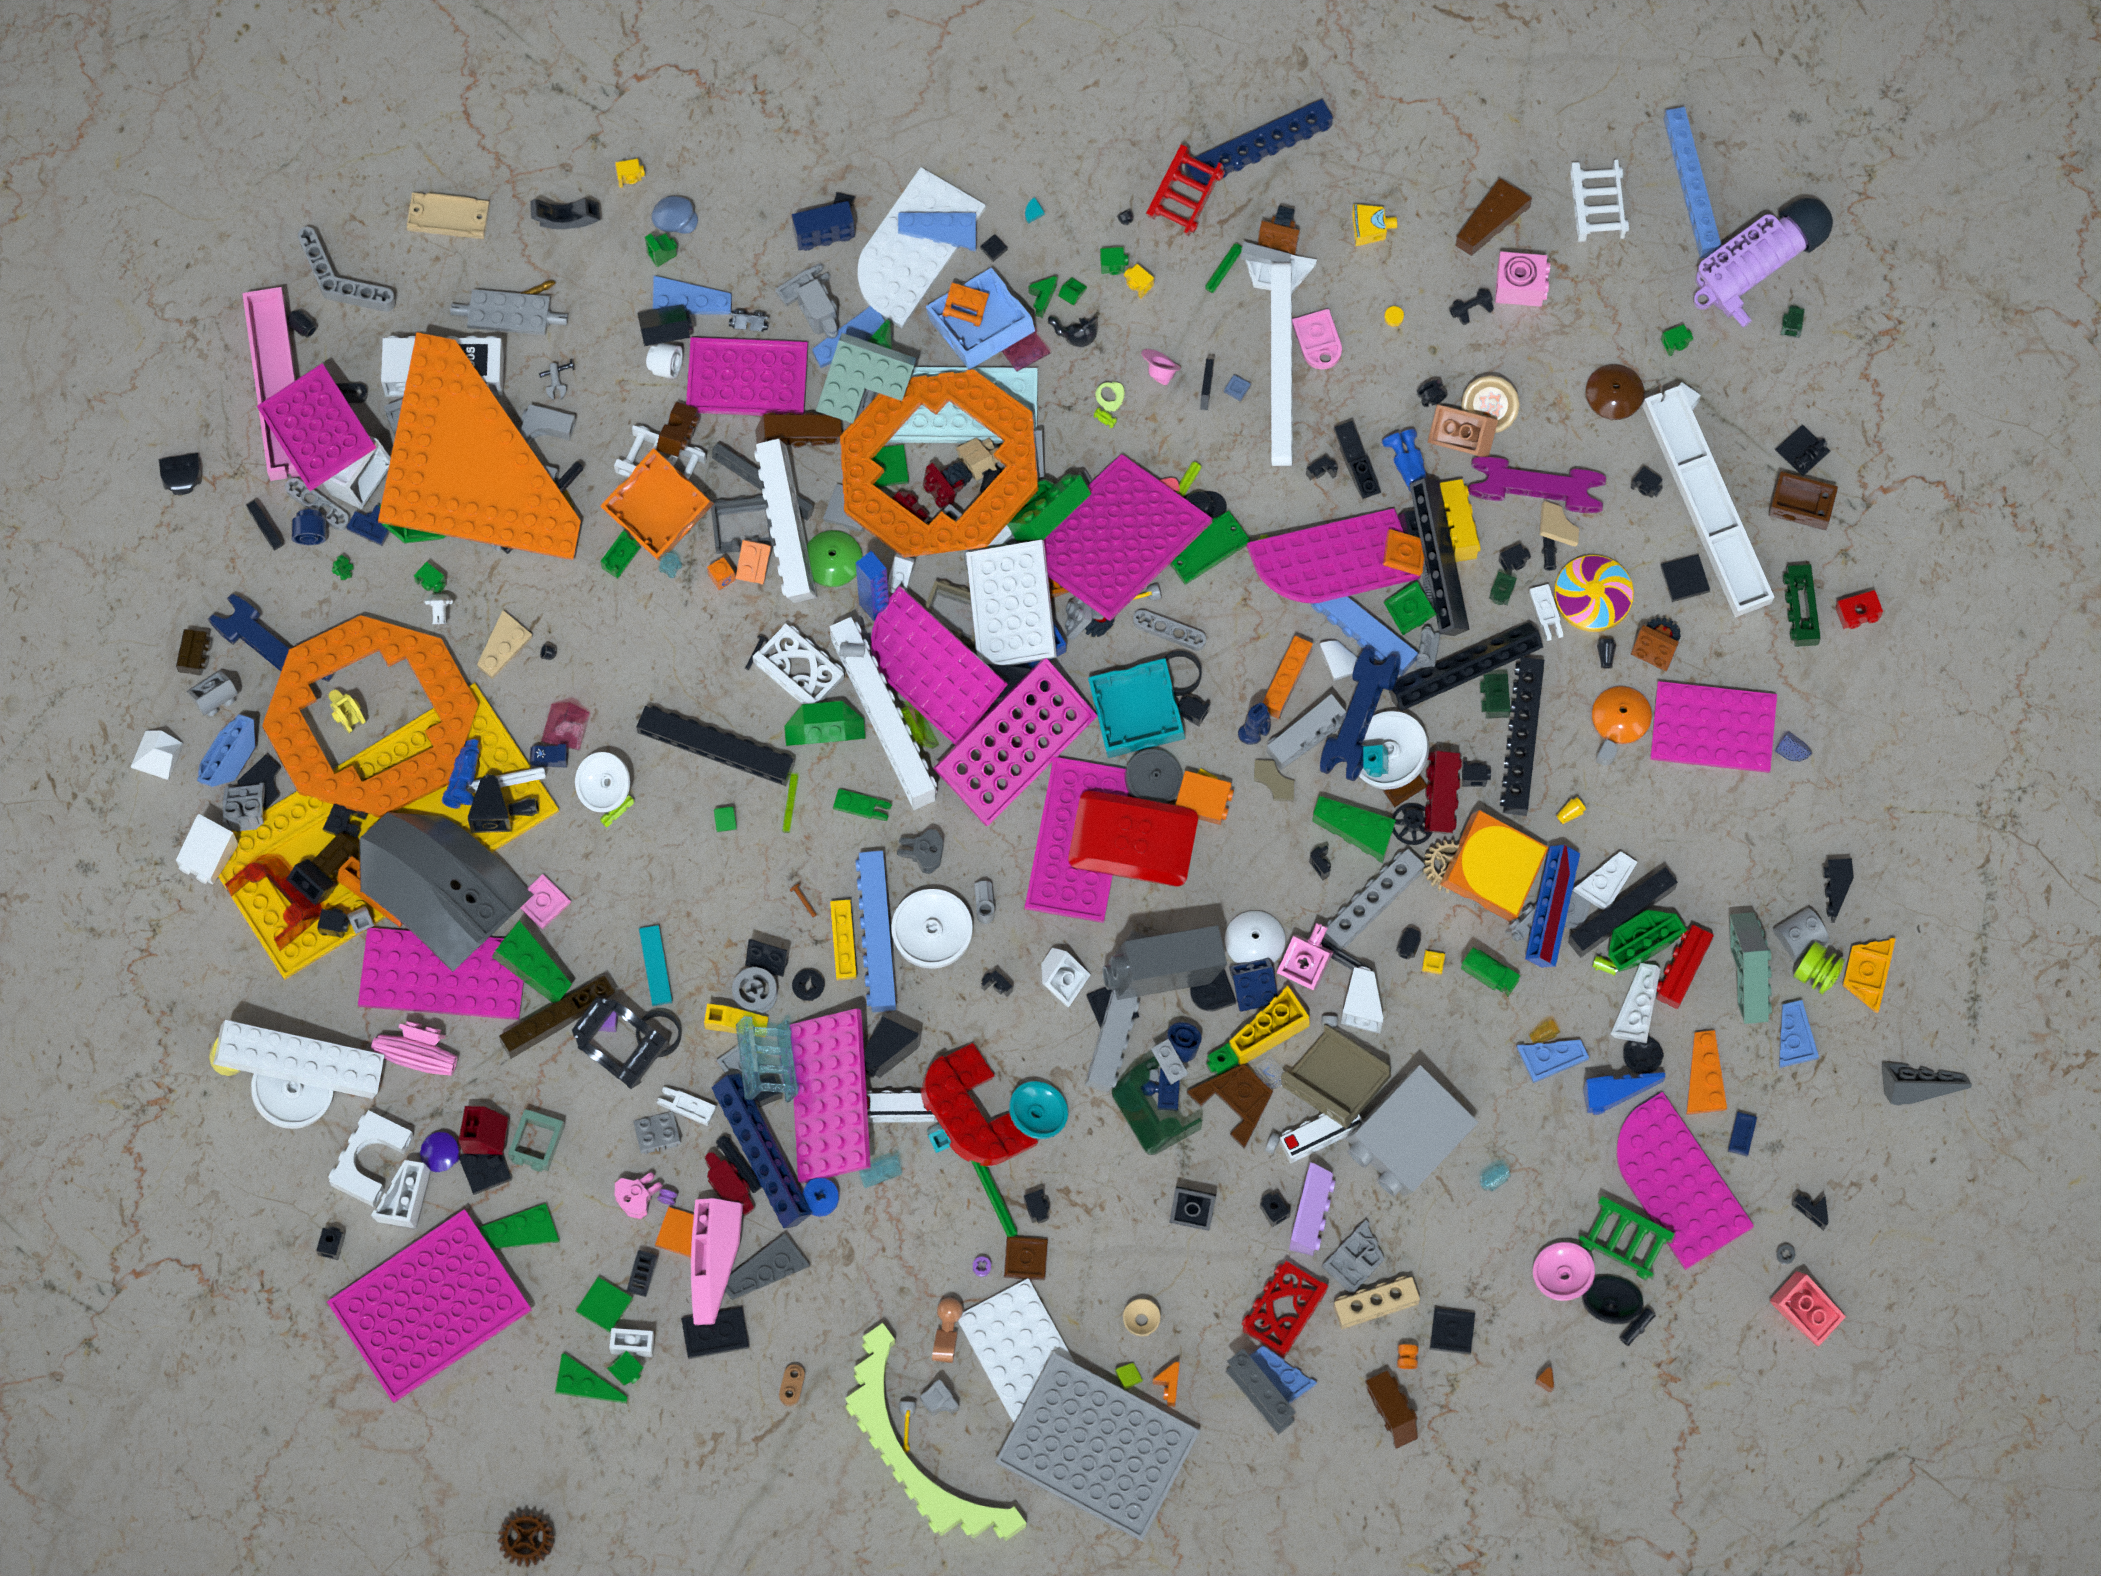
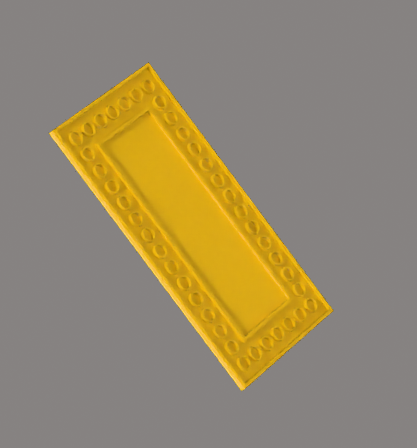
(296, 833)

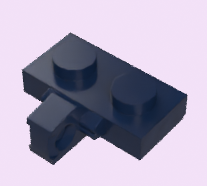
(368, 526)

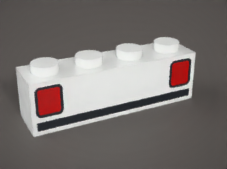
(897, 1107)
(1314, 1136)

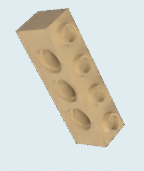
(1348, 1317)

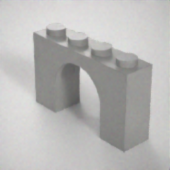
(543, 421)

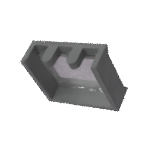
(739, 521)

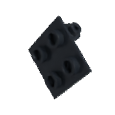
(1803, 450)
(766, 957)

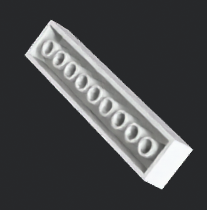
(884, 716)

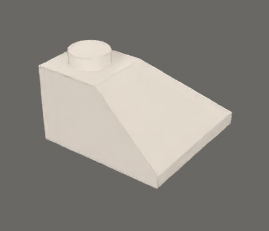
(1063, 975)

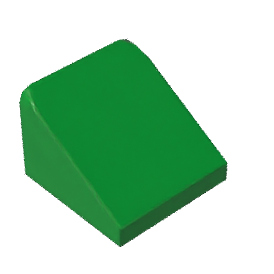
(1072, 291)
(725, 819)

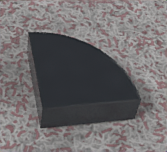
(840, 197)

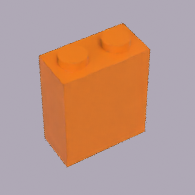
(1205, 796)

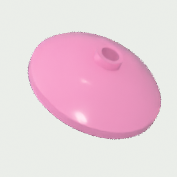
(1563, 1260)

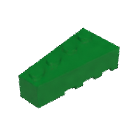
(1049, 509)
(1356, 826)
(530, 963)

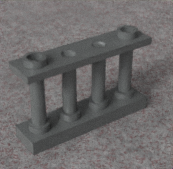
(1260, 1391)

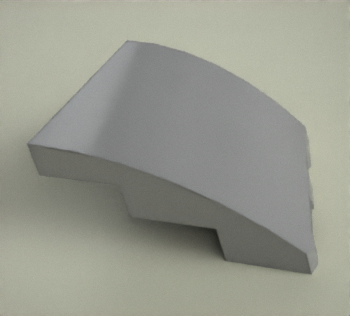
(1355, 1259)

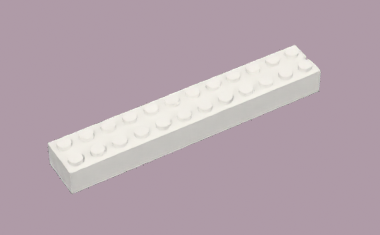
(1708, 501)

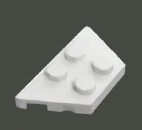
(1261, 273)

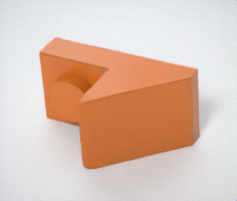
(1169, 1378)

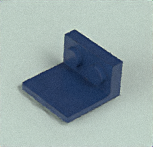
(1254, 984)

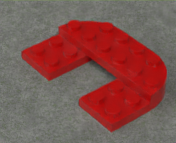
(971, 1137)

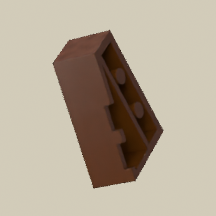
(1393, 1408)

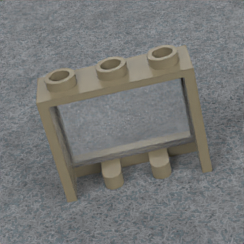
(953, 610)

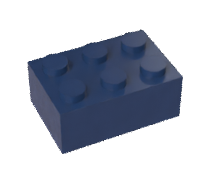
(823, 226)

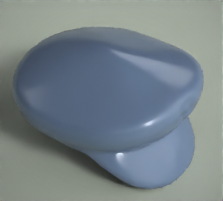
(674, 215)

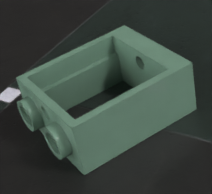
(541, 1121)

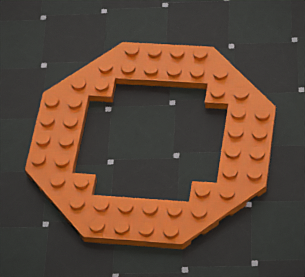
(991, 509)
(337, 650)

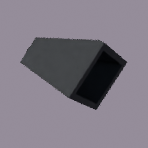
(889, 1047)

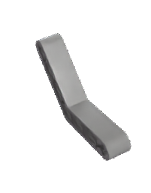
(378, 294)

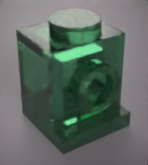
(1792, 322)
(1504, 581)

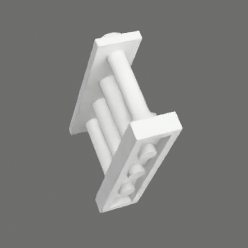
(1581, 210)
(642, 433)

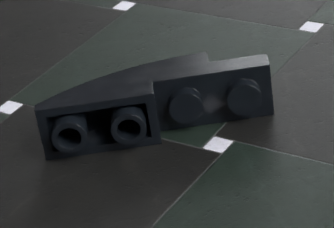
(1356, 460)

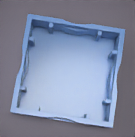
(1001, 326)

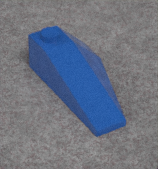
(1606, 1093)

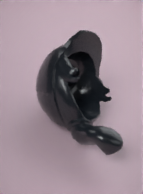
(1077, 334)

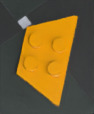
(1868, 971)

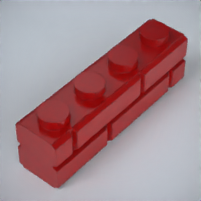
(1684, 967)

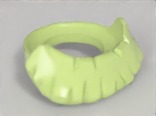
(1118, 389)

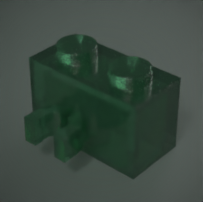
(1496, 696)

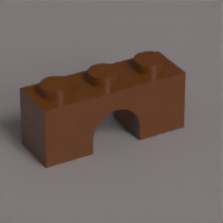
(680, 428)

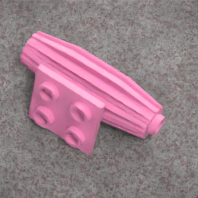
(416, 1049)

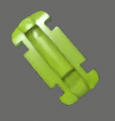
(1105, 417)

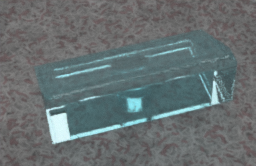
(880, 1172)

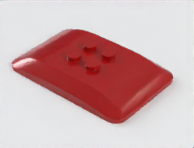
(1133, 838)

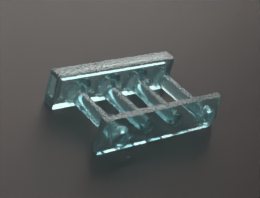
(750, 1066)

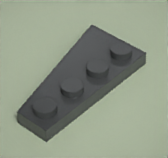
(767, 1267)

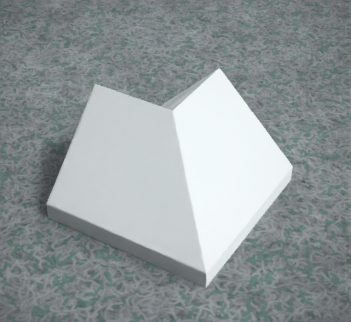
(157, 754)

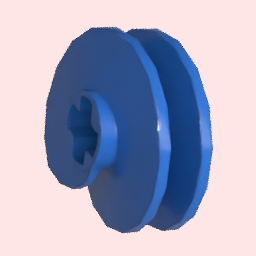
(814, 1189)

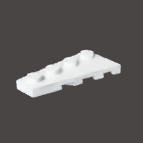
(1637, 1008)

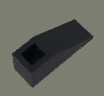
(1839, 878)

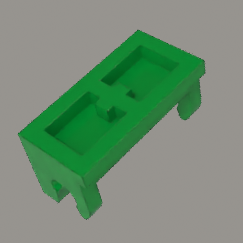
(620, 555)

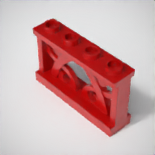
(1289, 1336)

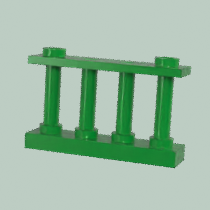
(1644, 1227)

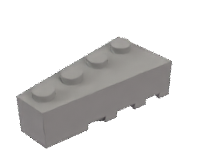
(1307, 732)

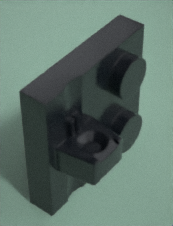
(484, 1171)

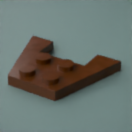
(1242, 1093)

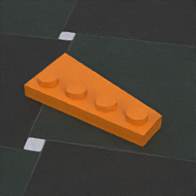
(1706, 1081)

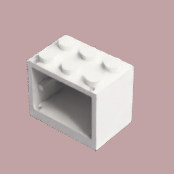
(361, 478)

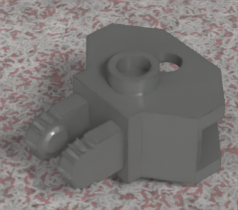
(922, 850)

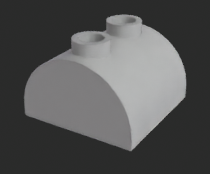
(213, 693)
(1800, 933)

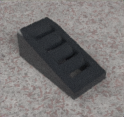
(649, 1275)

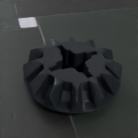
(803, 978)

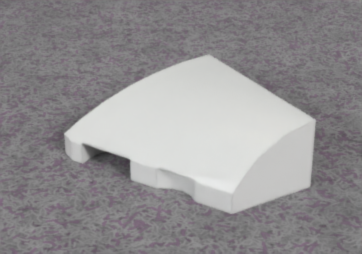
(1338, 659)

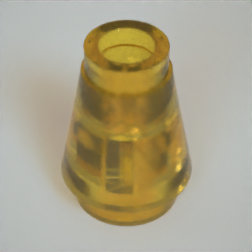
(1546, 1031)

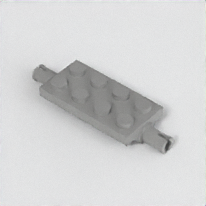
(509, 312)

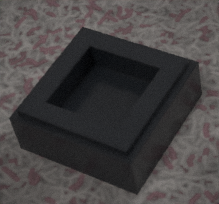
(993, 248)

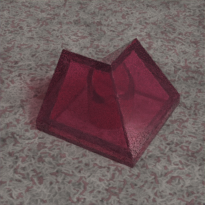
(566, 725)

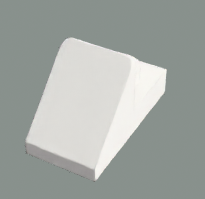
(900, 573)

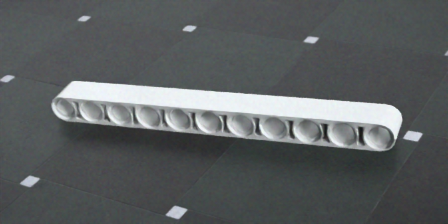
(1281, 363)

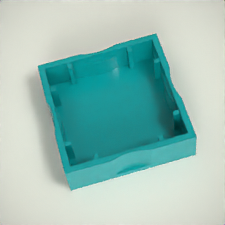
(1136, 708)

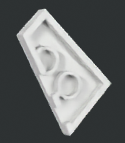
(1607, 881)

